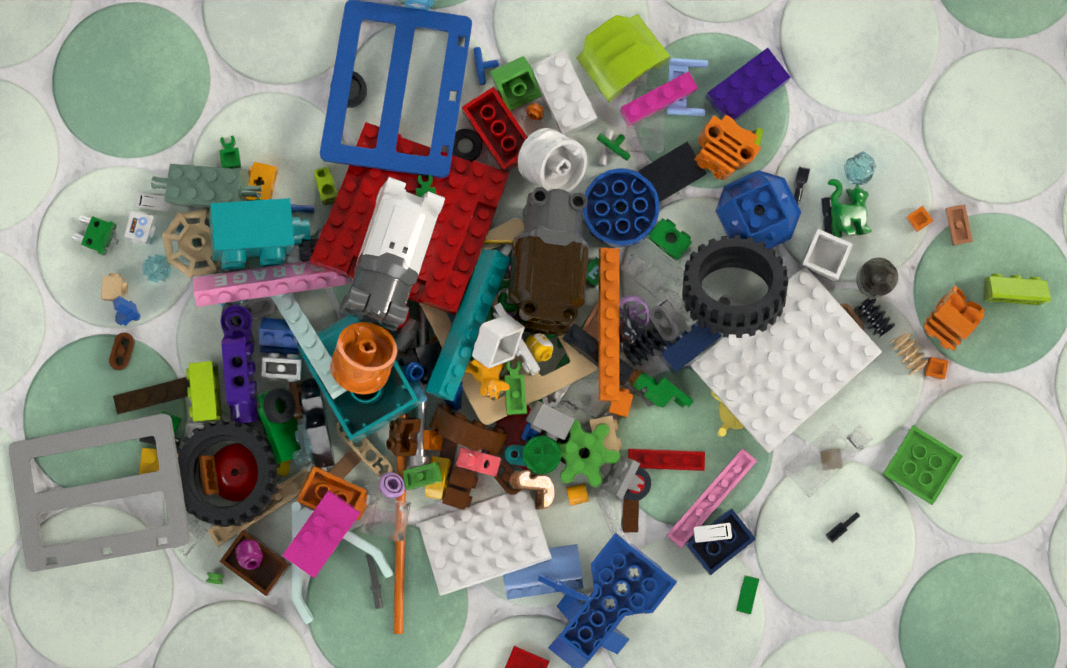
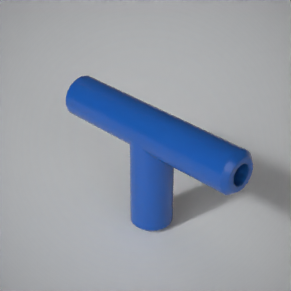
(480, 65)

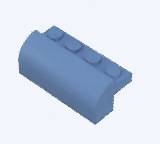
(563, 567)

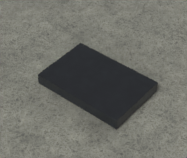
(673, 171)

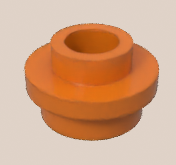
(535, 111)

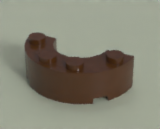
(467, 433)

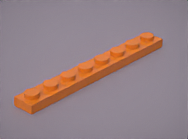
(608, 324)

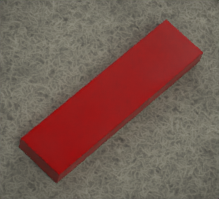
(668, 459)

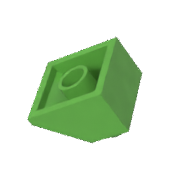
(516, 83)

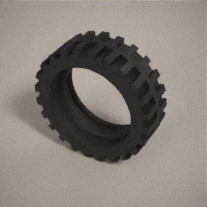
(737, 254)
(265, 484)

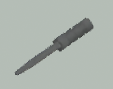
(375, 583)

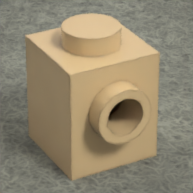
(113, 286)

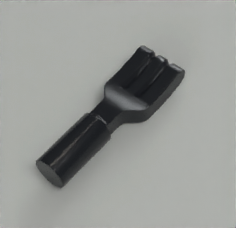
(801, 179)

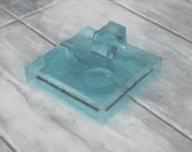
(304, 455)

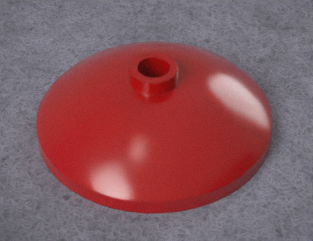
(235, 457)

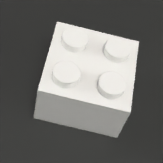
(826, 255)
(498, 341)

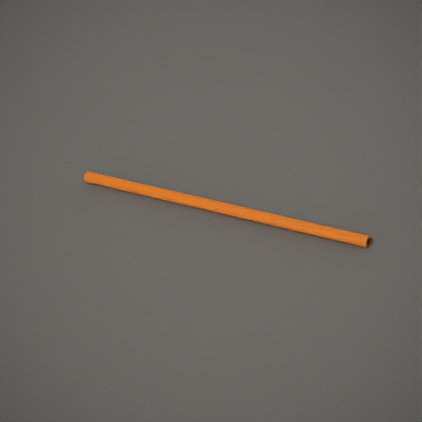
(399, 560)

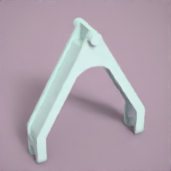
(300, 515)

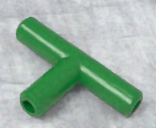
(614, 146)

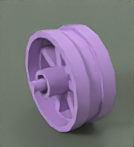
(633, 310)

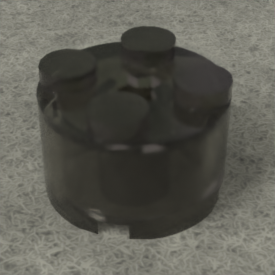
(884, 269)

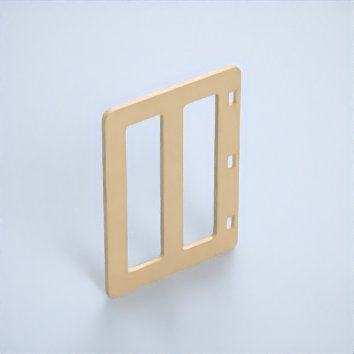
(536, 386)

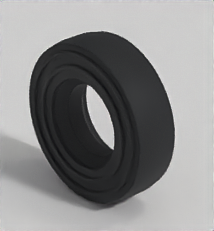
(474, 138)
(288, 403)

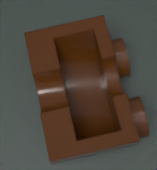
(403, 436)

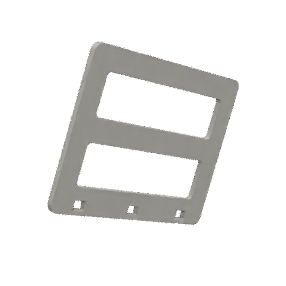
(165, 479)

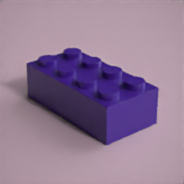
(748, 86)

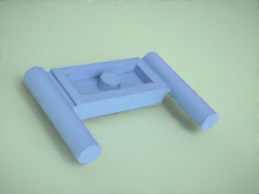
(677, 68)

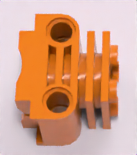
(726, 146)
(953, 319)

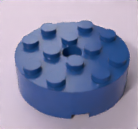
(620, 228)

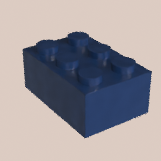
(687, 347)
(716, 553)

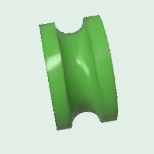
(214, 578)

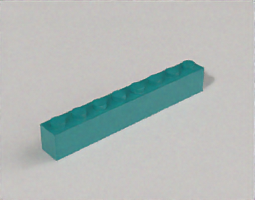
(466, 325)

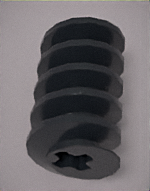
(874, 317)
(645, 347)

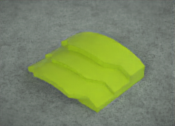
(620, 54)

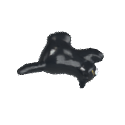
(629, 329)

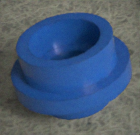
(418, 372)

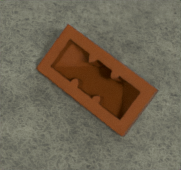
(208, 475)

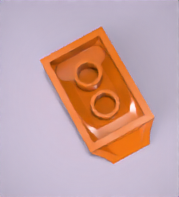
(320, 481)

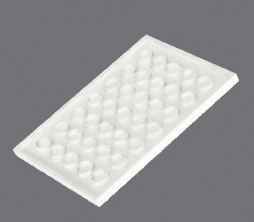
(790, 368)

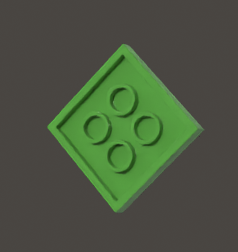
(922, 465)

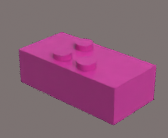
(321, 533)

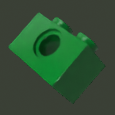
(658, 237)

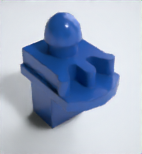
(126, 311)

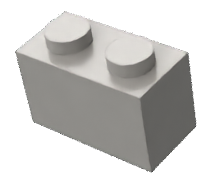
(549, 419)

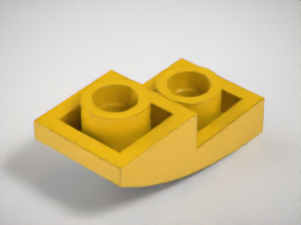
(438, 490)

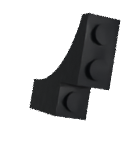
(317, 424)

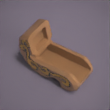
(538, 482)

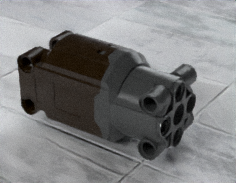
(549, 262)

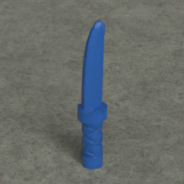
(300, 208)
(558, 586)

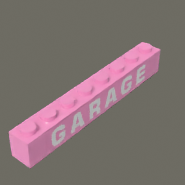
(263, 282)

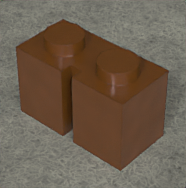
(459, 488)

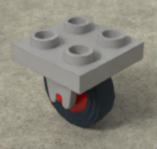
(627, 480)

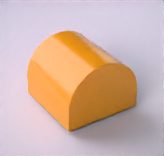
(577, 494)

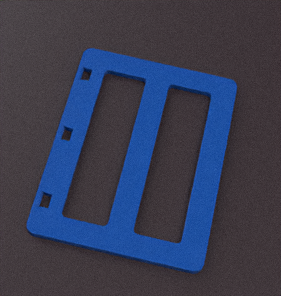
(385, 155)

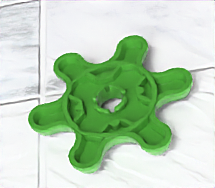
(598, 453)

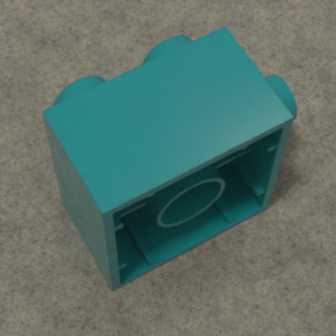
(254, 231)

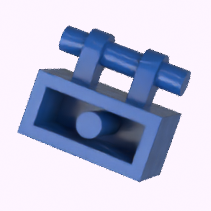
(277, 337)

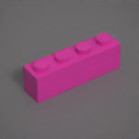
(658, 99)

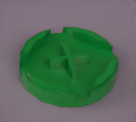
(542, 455)

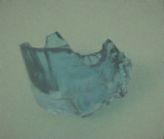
(860, 168)

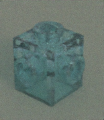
(161, 273)

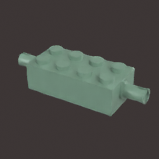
(205, 185)

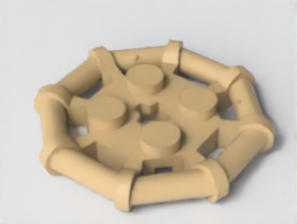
(185, 244)

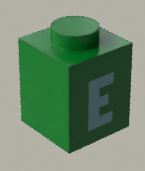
(593, 273)

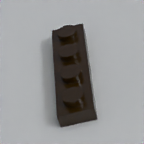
(151, 395)

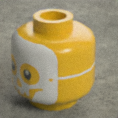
(539, 347)

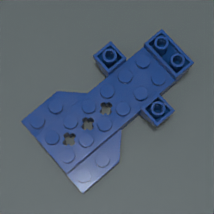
(594, 622)

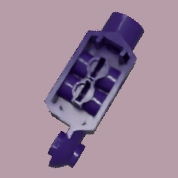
(236, 342)

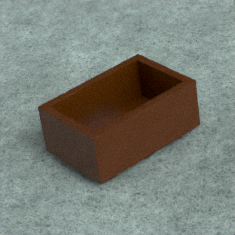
(267, 574)

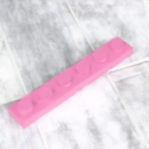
(711, 497)

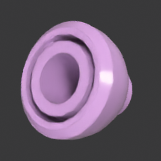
(391, 485)

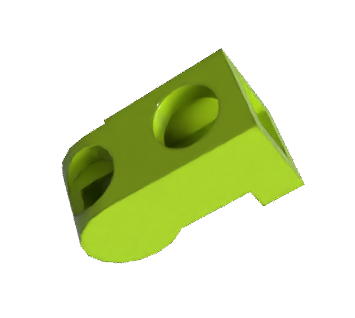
(325, 185)

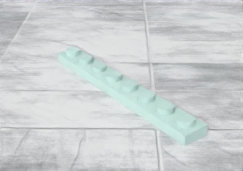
(308, 341)

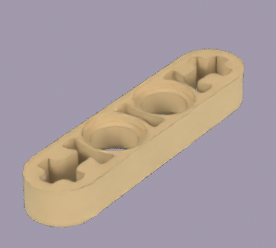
(361, 451)

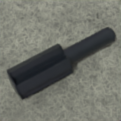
(841, 528)

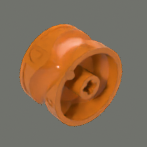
(363, 358)

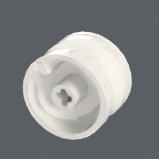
(552, 160)

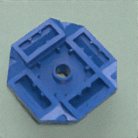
(764, 191)

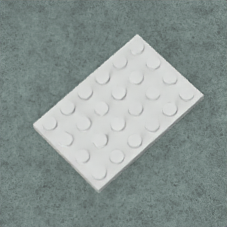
(484, 541)

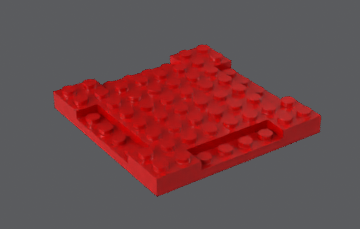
(469, 206)

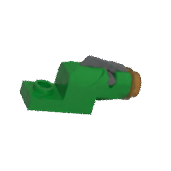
(657, 393)

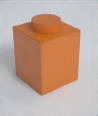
(621, 407)

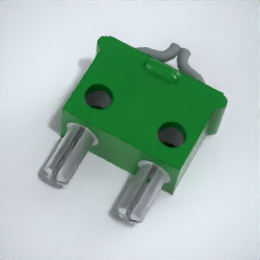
(99, 235)

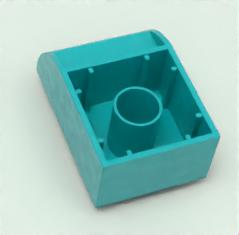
(365, 413)

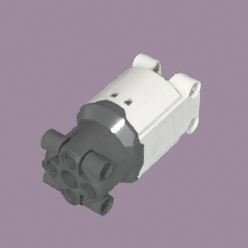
(391, 255)

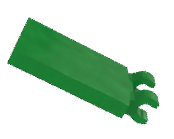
(280, 435)

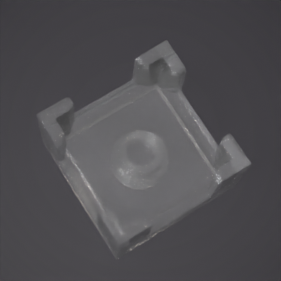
(386, 517)

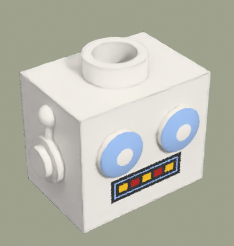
(140, 228)

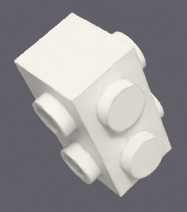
(282, 367)

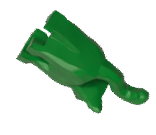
(846, 214)

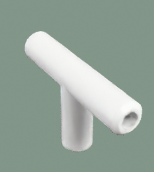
(605, 151)

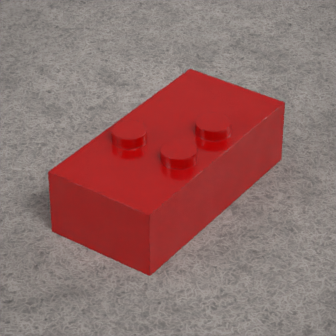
(496, 128)

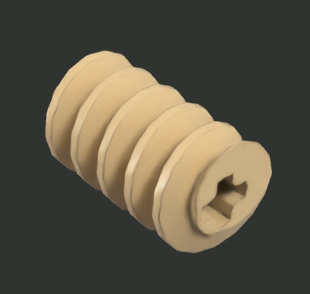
(909, 352)

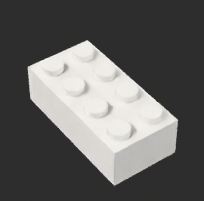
(563, 94)

